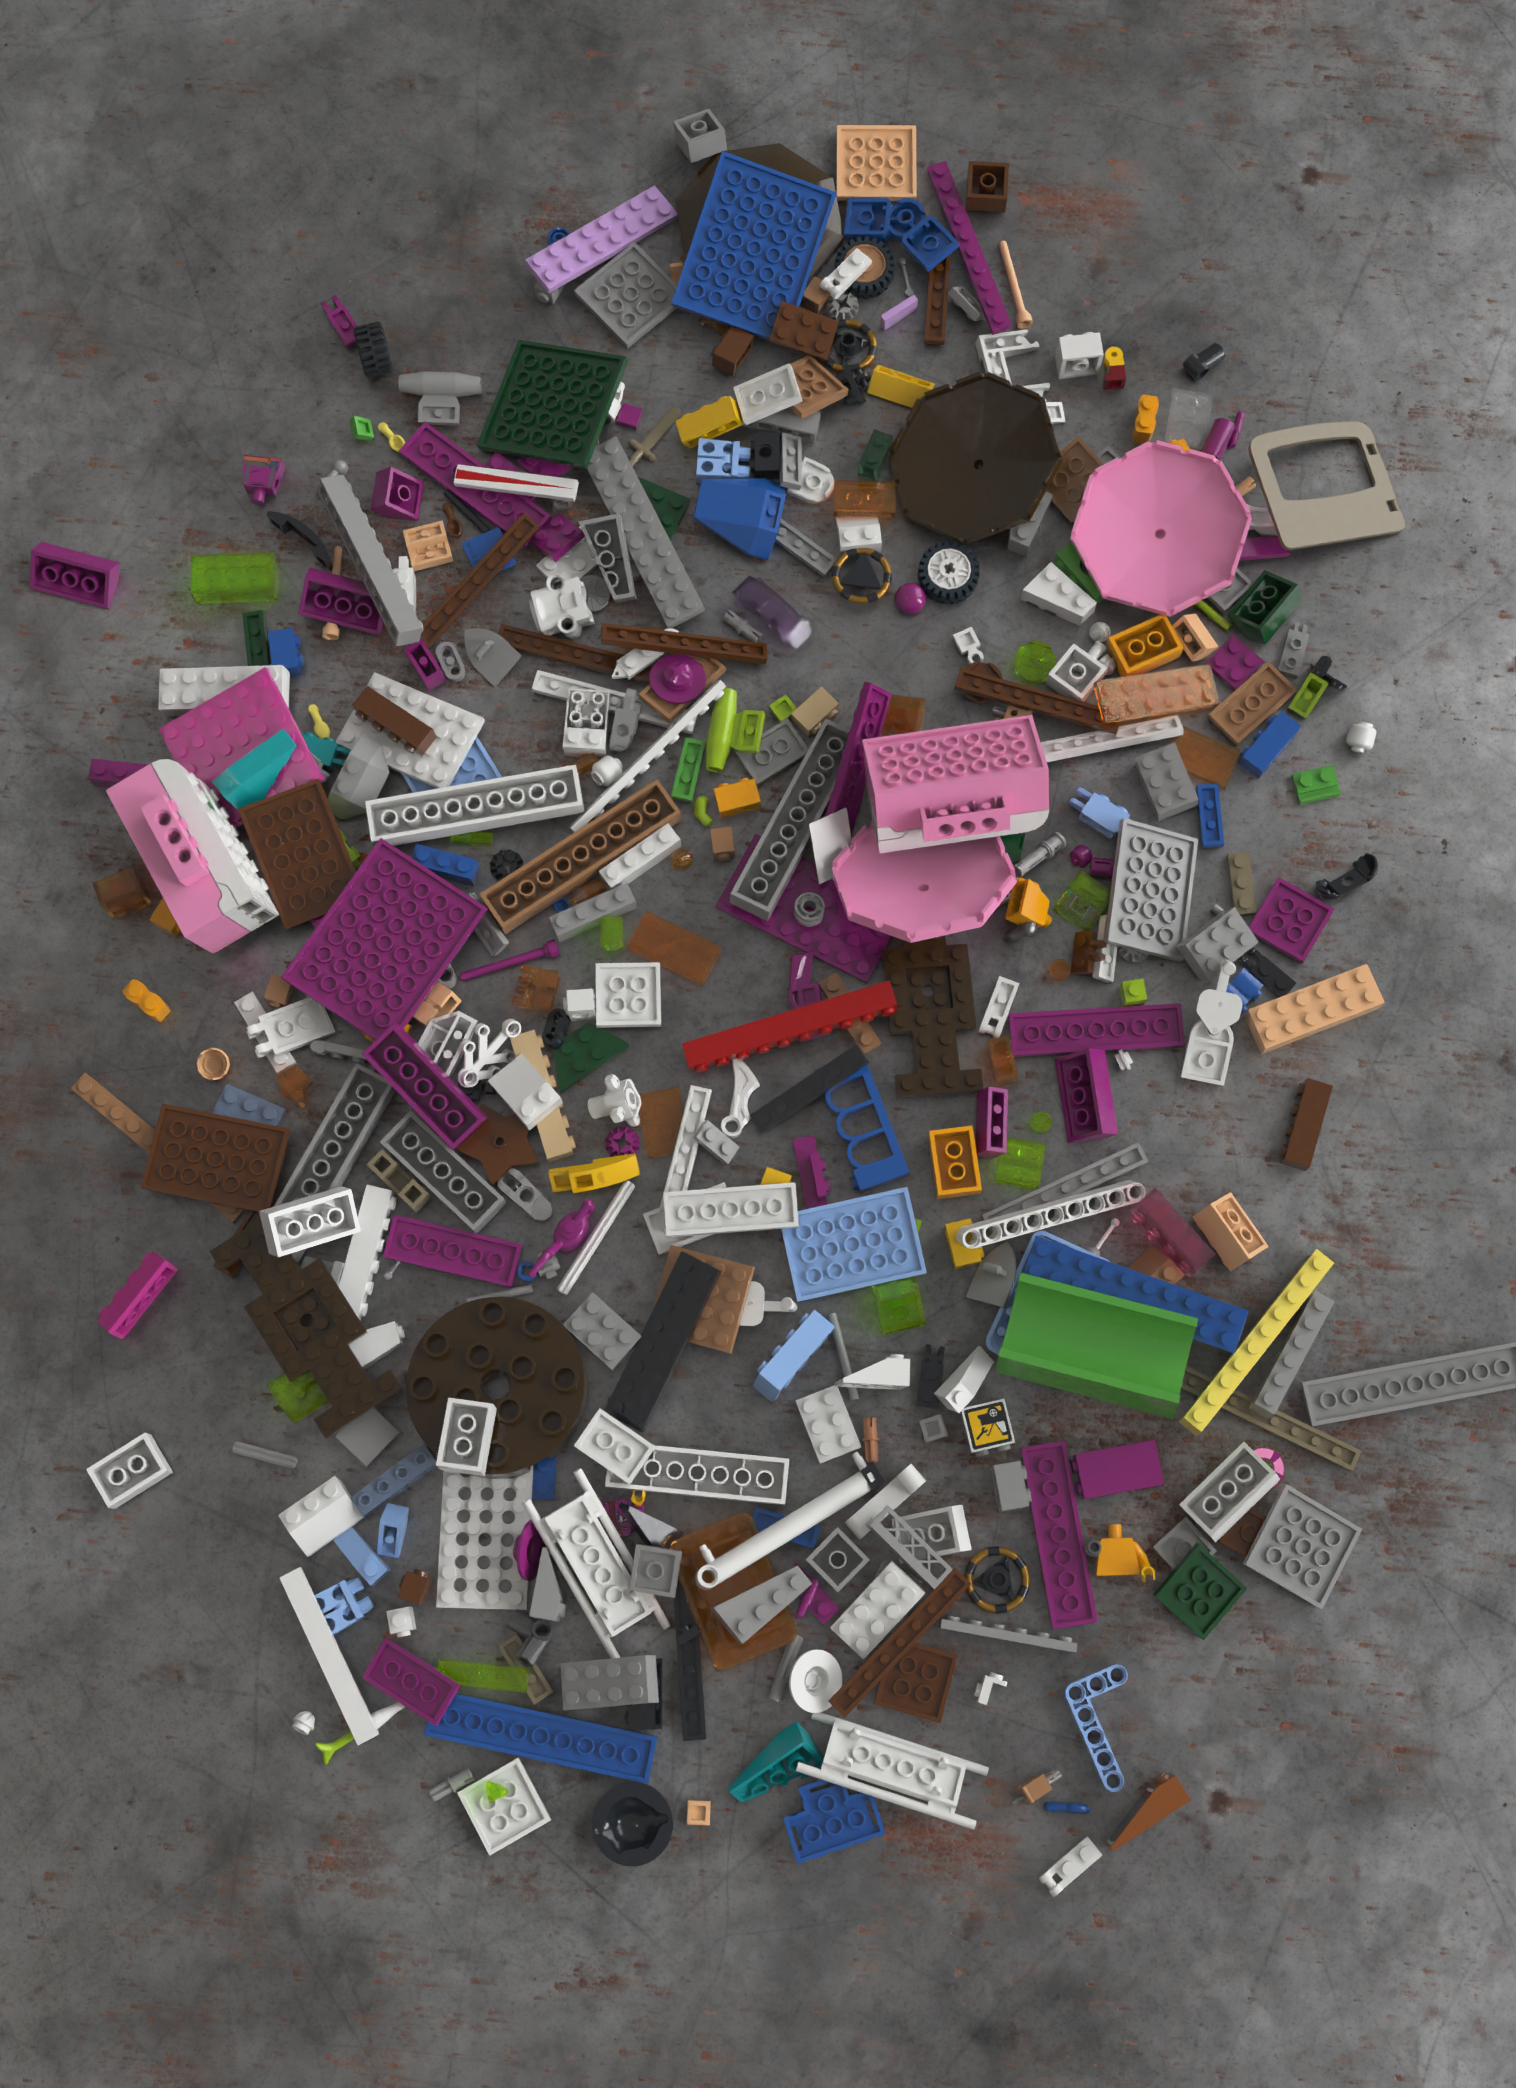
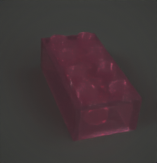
(1171, 1233)

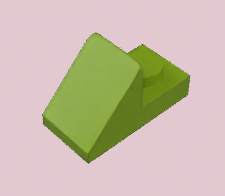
(1308, 695)

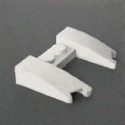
(994, 349)

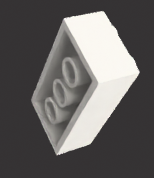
(309, 1221)
(1229, 1491)

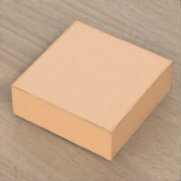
(698, 1812)

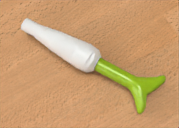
(379, 1717)

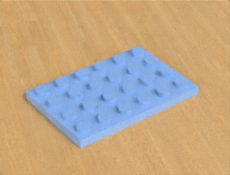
(854, 1244)

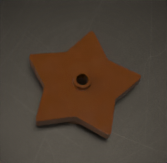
(495, 1158)

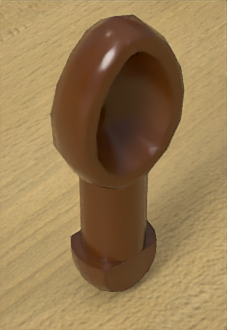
(454, 525)

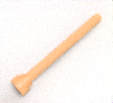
(1023, 318)
(331, 630)

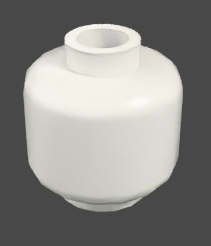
(1361, 736)
(606, 771)

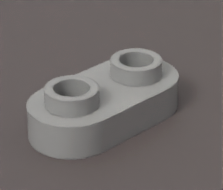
(450, 663)

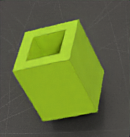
(1133, 993)

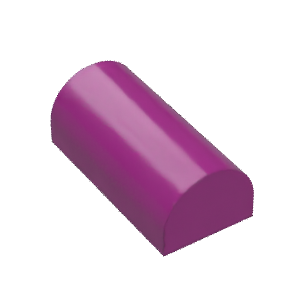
(1218, 437)

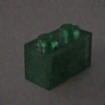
(875, 455)

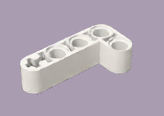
(892, 1495)

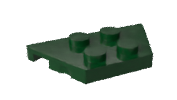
(584, 1053)

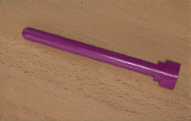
(548, 949)

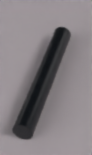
(466, 511)

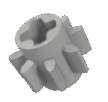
(550, 1267)

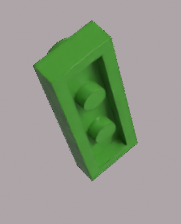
(688, 770)

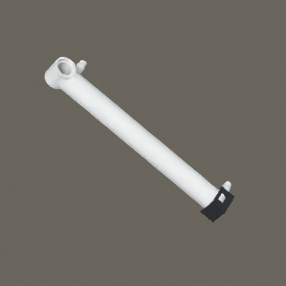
(790, 1526)

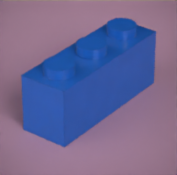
(1269, 744)
(447, 864)

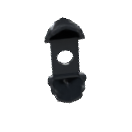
(1364, 871)

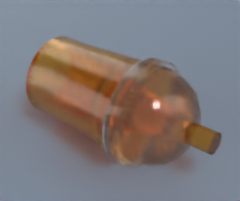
(587, 891)

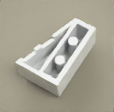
(1060, 595)

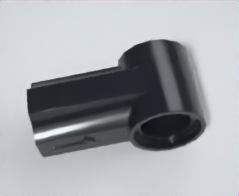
(1199, 364)

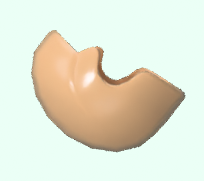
(213, 1064)

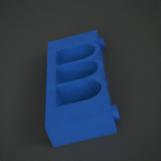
(880, 1172)

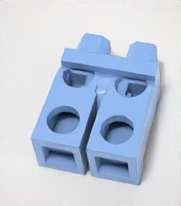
(720, 460)
(345, 1605)

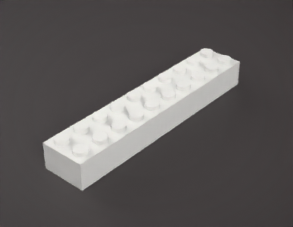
(475, 806)

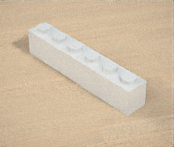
(365, 1247)

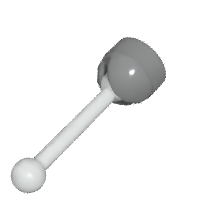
(1114, 1223)

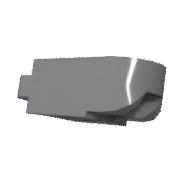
(625, 722)
(537, 1208)

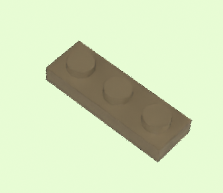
(1241, 883)
(537, 1686)

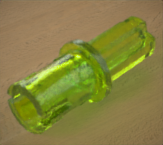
(473, 837)

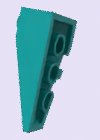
(256, 772)
(777, 1763)

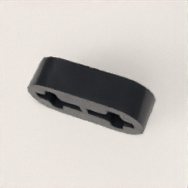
(558, 1028)

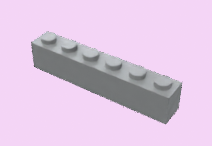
(1291, 1355)

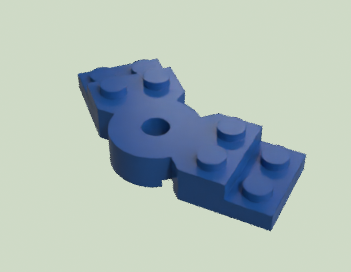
(921, 236)

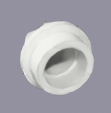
(1100, 632)
(1108, 662)
(303, 1722)

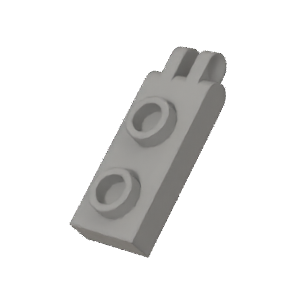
(1293, 651)

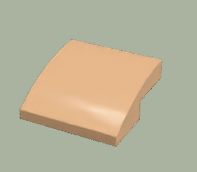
(428, 545)

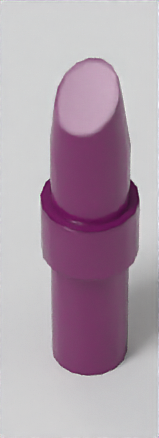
(1237, 431)
(807, 1598)

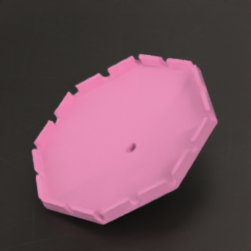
(1161, 528)
(922, 889)

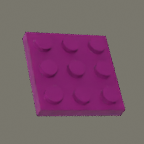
(1290, 920)

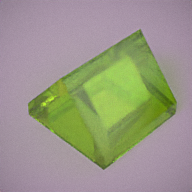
(495, 1791)

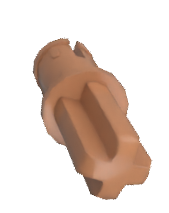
(870, 1440)

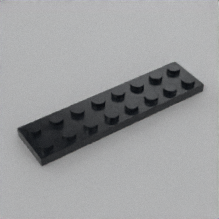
(662, 1341)

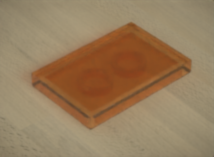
(864, 498)
(1207, 757)
(661, 1120)

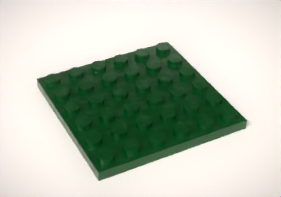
(552, 403)

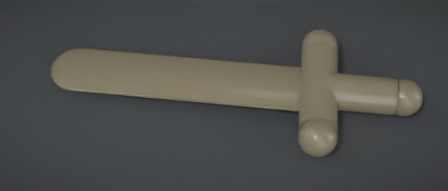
(652, 438)

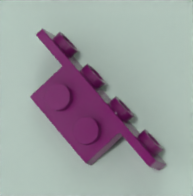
(810, 1172)

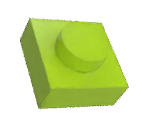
(782, 708)

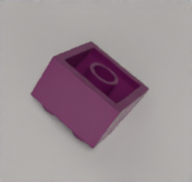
(396, 494)

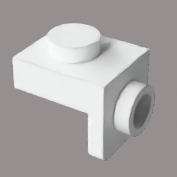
(983, 1689)

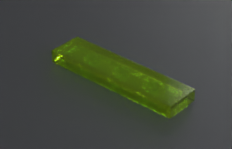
(485, 1675)

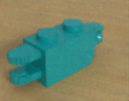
(326, 750)

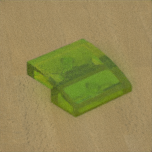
(1021, 1163)

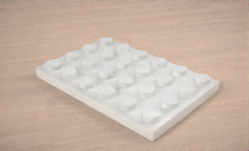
(453, 726)

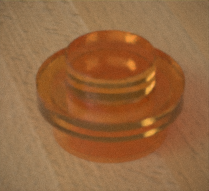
(1060, 969)

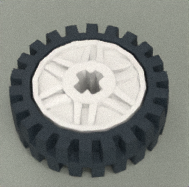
(946, 558)

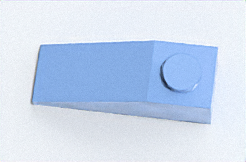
(362, 1556)

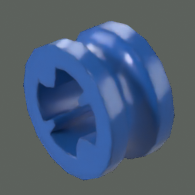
(526, 1278)

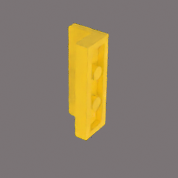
(897, 386)

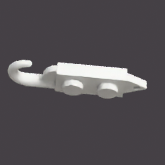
(636, 661)

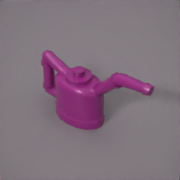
(568, 1235)

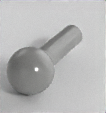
(339, 467)

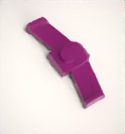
(800, 988)

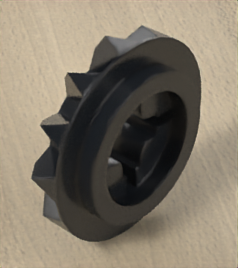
(497, 861)

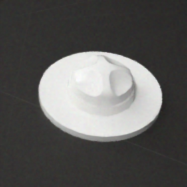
(814, 1680)

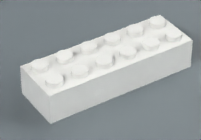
(189, 687)

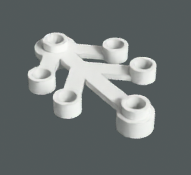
(486, 1054)

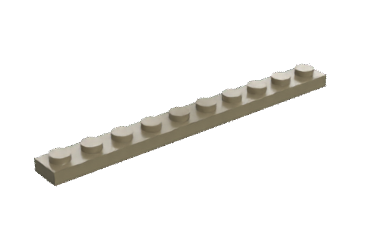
(1279, 1424)

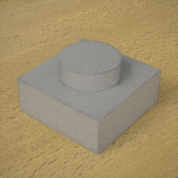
(933, 1428)

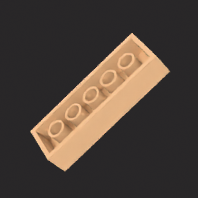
(1314, 1009)

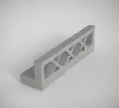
(902, 1553)

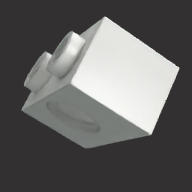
(580, 1004)

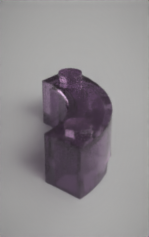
(784, 620)

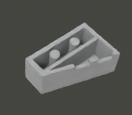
(1023, 535)

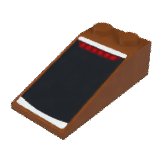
(1155, 1804)

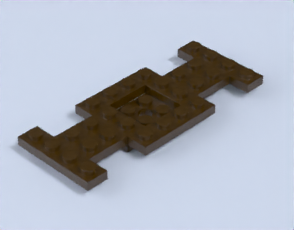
(931, 1017)
(321, 1346)

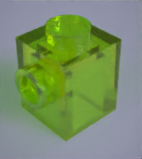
(612, 932)

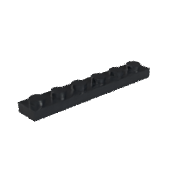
(809, 1088)

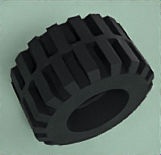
(373, 349)

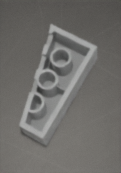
(610, 551)
(758, 1605)

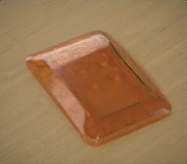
(719, 1643)

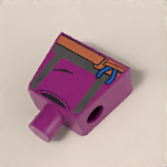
(262, 476)

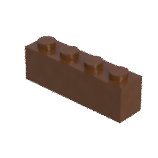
(394, 721)
(1306, 1124)

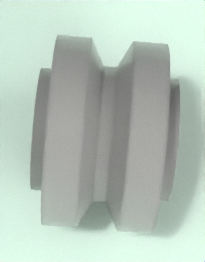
(809, 918)

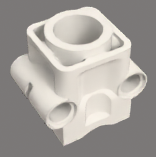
(561, 607)

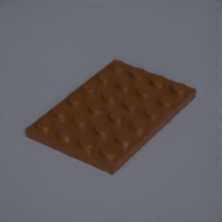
(299, 851)
(215, 1158)

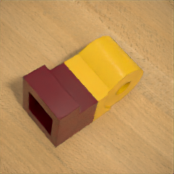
(1114, 363)

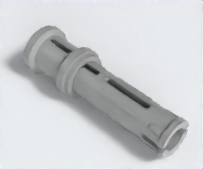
(1044, 851)

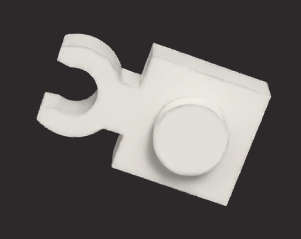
(968, 643)

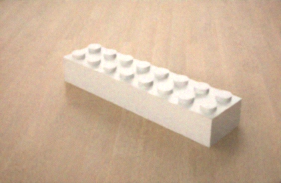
(710, 1475)

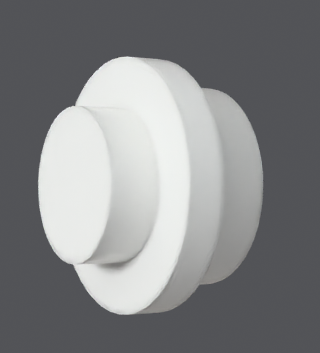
(1124, 1060)

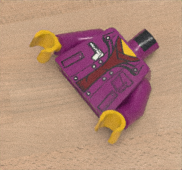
(618, 1518)

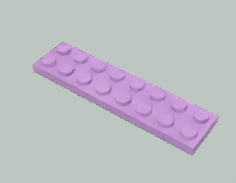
(601, 239)

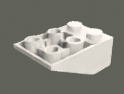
(586, 723)

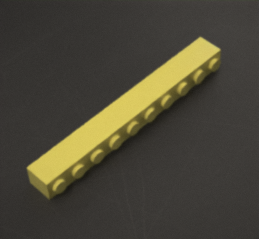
(1256, 1342)

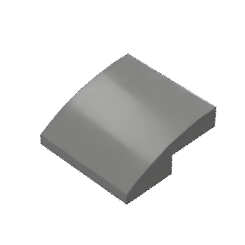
(367, 1436)

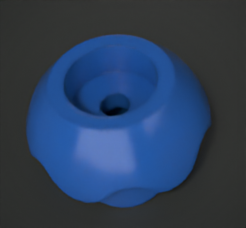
(556, 234)

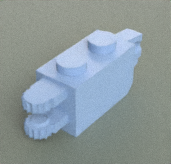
(1099, 812)

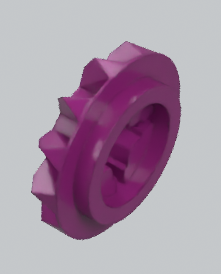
(616, 1134)

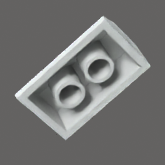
(321, 1516)

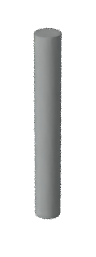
(512, 1292)

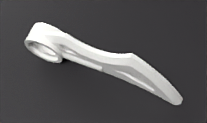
(744, 1085)

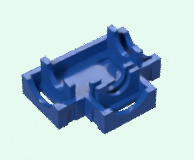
(831, 1821)

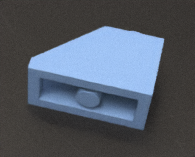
(392, 1530)

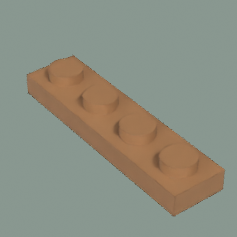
(860, 1032)

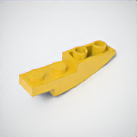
(596, 1175)

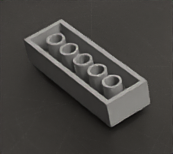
(443, 1172)

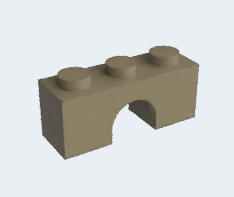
(399, 1181)

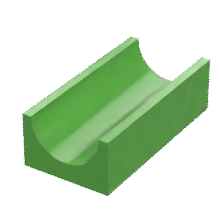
(1097, 1345)

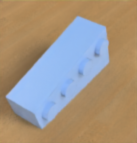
(793, 1355)

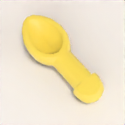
(395, 441)
(320, 728)

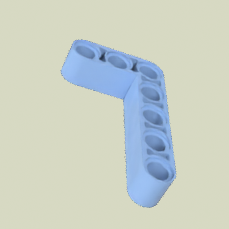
(1093, 1723)

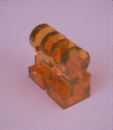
(546, 986)

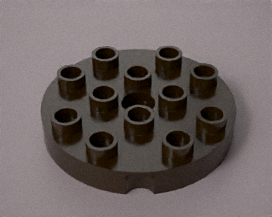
(529, 1351)

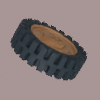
(877, 275)

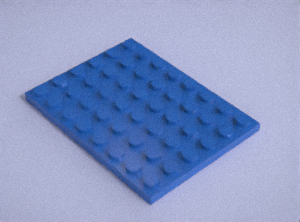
(752, 245)

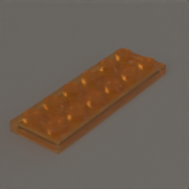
(1156, 693)

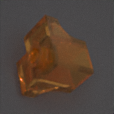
(295, 1085)

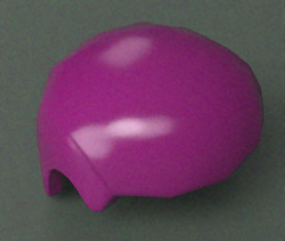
(910, 598)

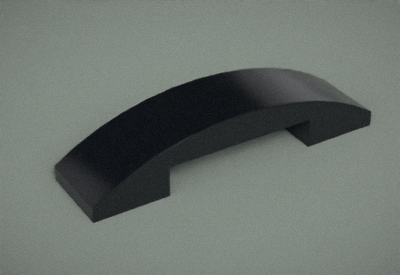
(286, 522)

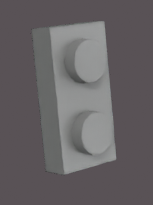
(967, 302)
(716, 1142)

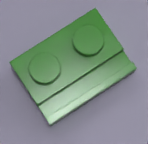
(1316, 784)

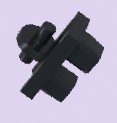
(848, 377)

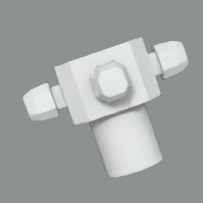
(619, 1101)

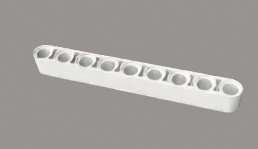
(1060, 1216)

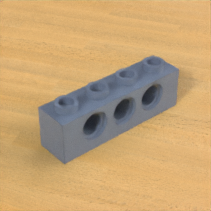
(394, 1480)

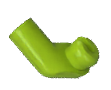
(700, 811)

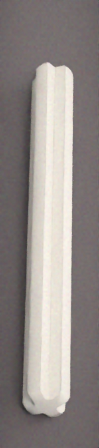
(595, 1237)

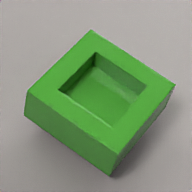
(361, 428)

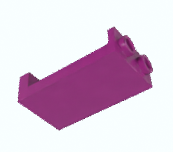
(1117, 1469)

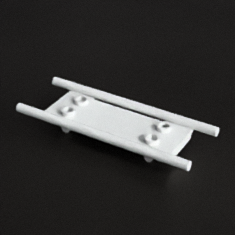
(595, 1564)
(893, 1765)

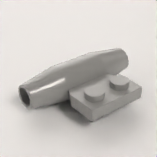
(439, 394)

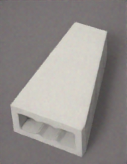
(378, 1343)

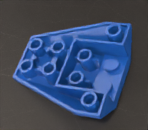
(742, 512)

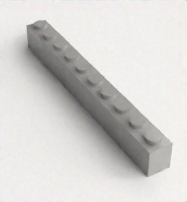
(370, 560)

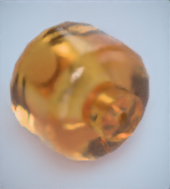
(681, 859)

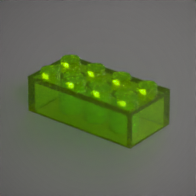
(235, 577)

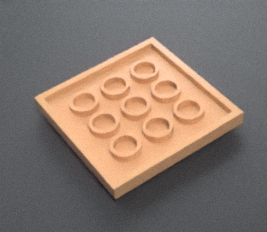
(876, 162)

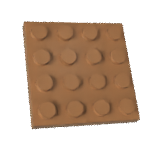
(725, 1306)

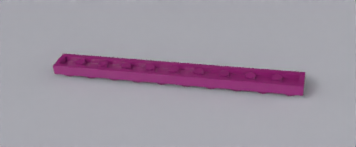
(969, 248)

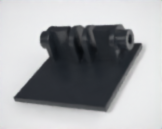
(1321, 669)

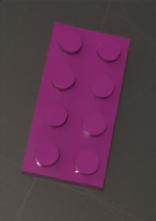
(411, 1681)

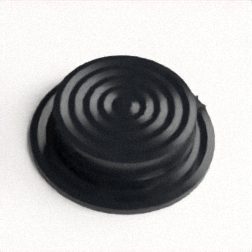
(632, 1824)

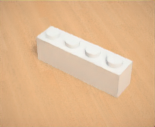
(640, 857)

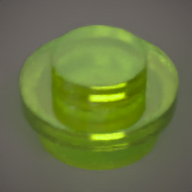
(1041, 1121)

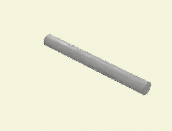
(846, 1368)

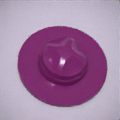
(677, 679)
(528, 1551)

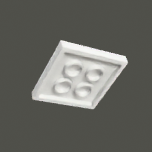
(628, 995)
(509, 1816)

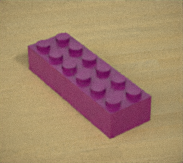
(424, 1085)

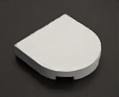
(816, 483)

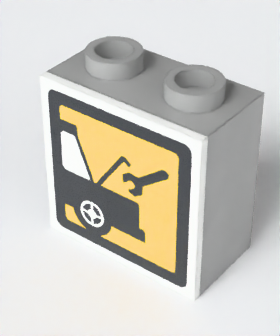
(987, 1427)

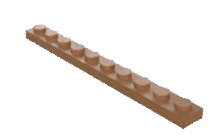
(129, 1123)

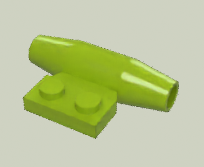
(731, 730)

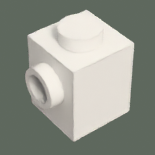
(401, 1621)

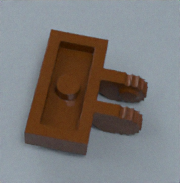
(1084, 952)

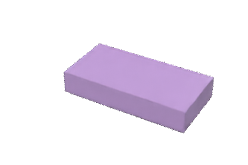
(898, 312)

